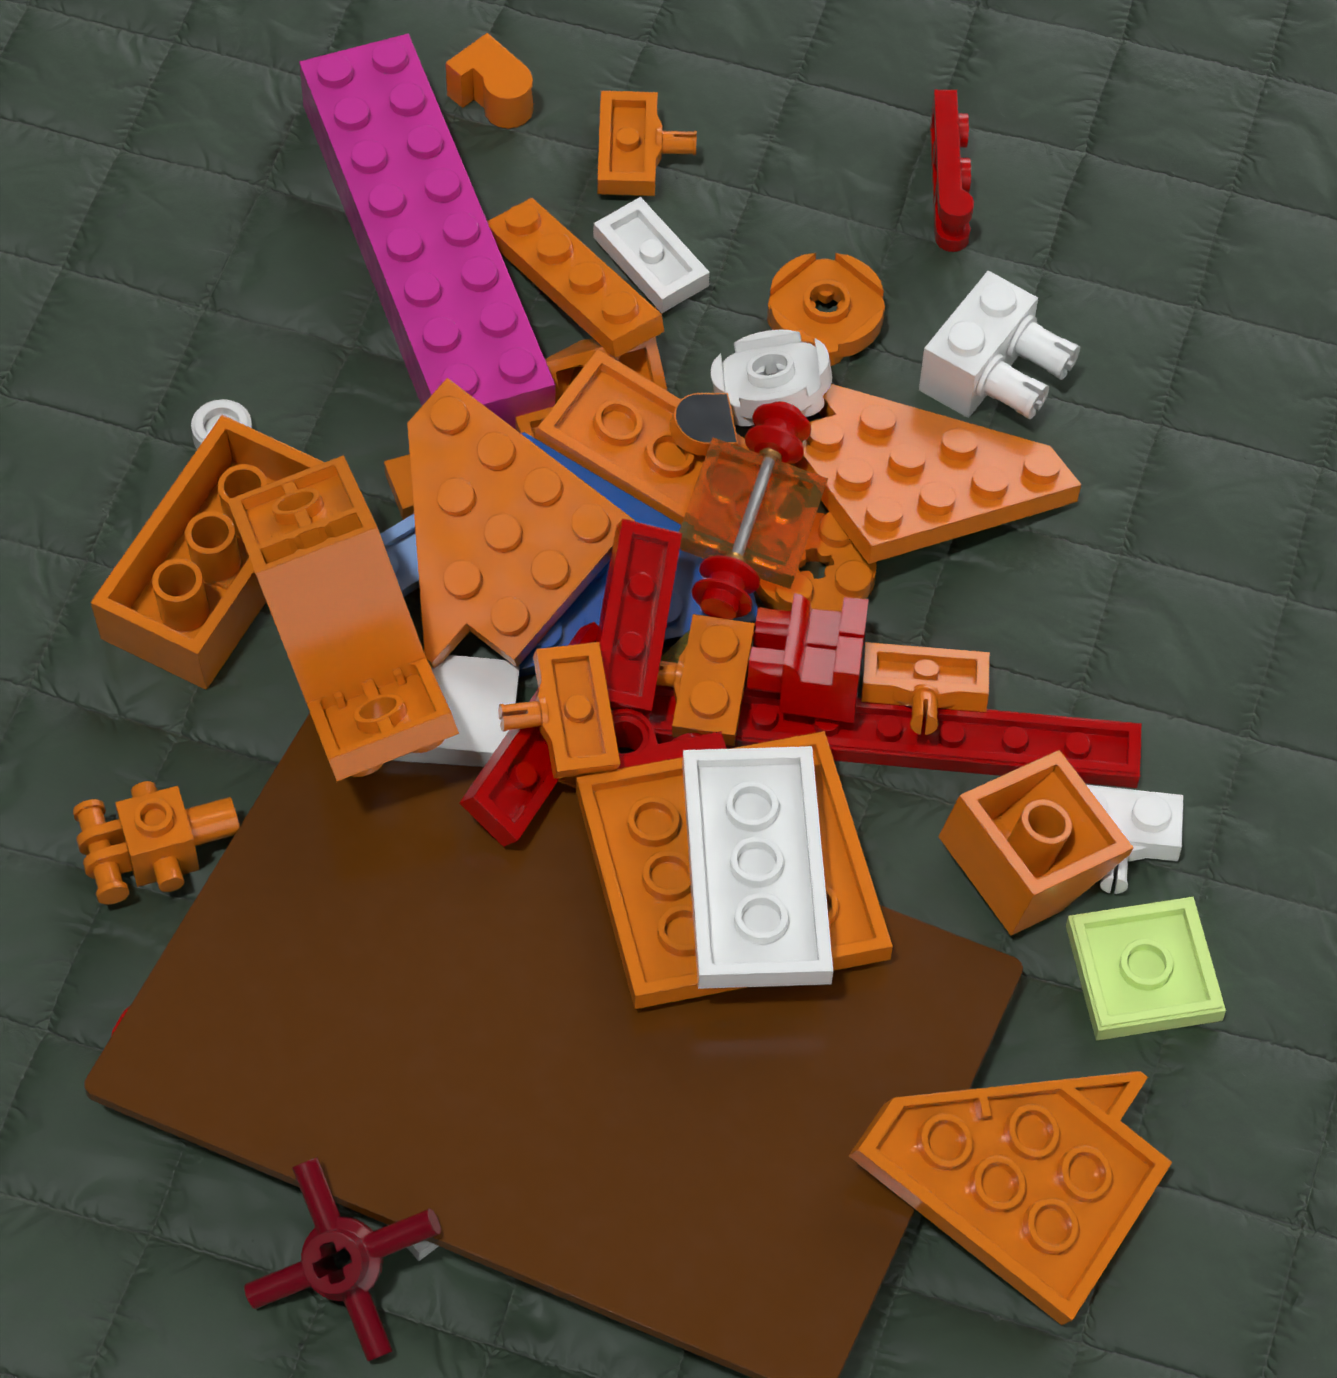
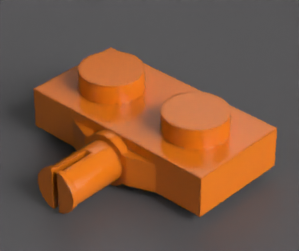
(634, 143)
(710, 677)
(925, 680)
(569, 710)

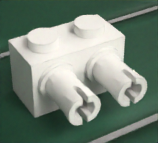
(980, 343)

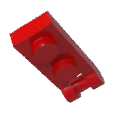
(950, 173)

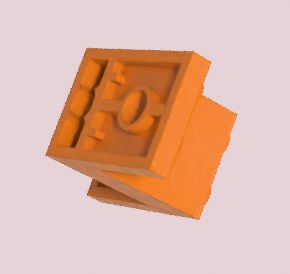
(342, 619)

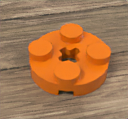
(843, 280)
(844, 576)

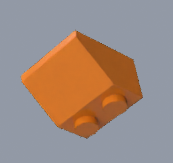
(1033, 841)

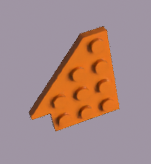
(923, 477)
(497, 529)
(1023, 1176)

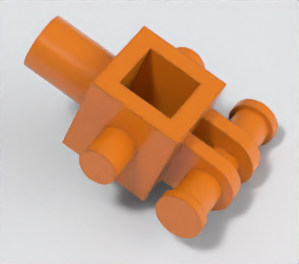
(149, 837)

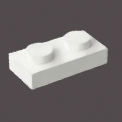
(651, 254)

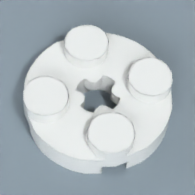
(798, 370)

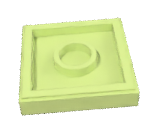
(1145, 968)

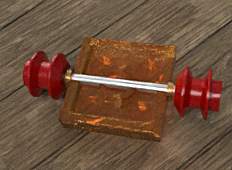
(751, 511)

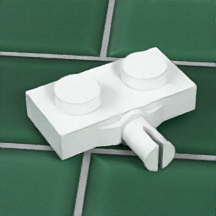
(1149, 823)

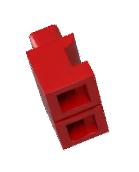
(810, 657)

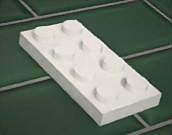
(756, 868)

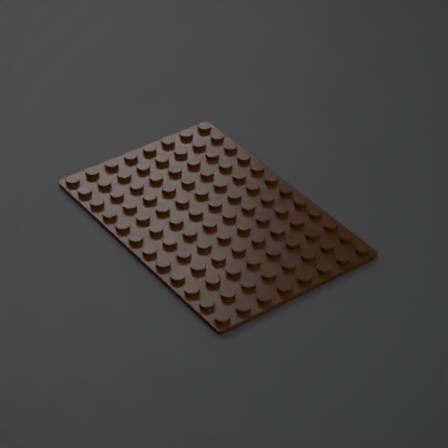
(470, 1047)

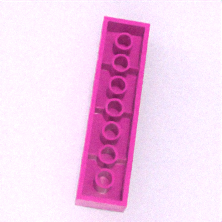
(423, 228)

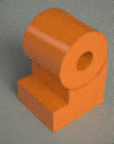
(493, 80)

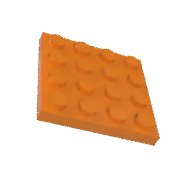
(643, 866)

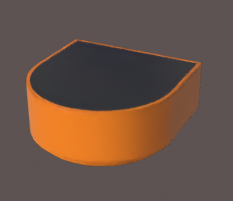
(699, 419)

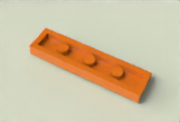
(575, 278)

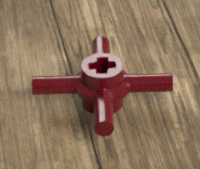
(355, 1279)

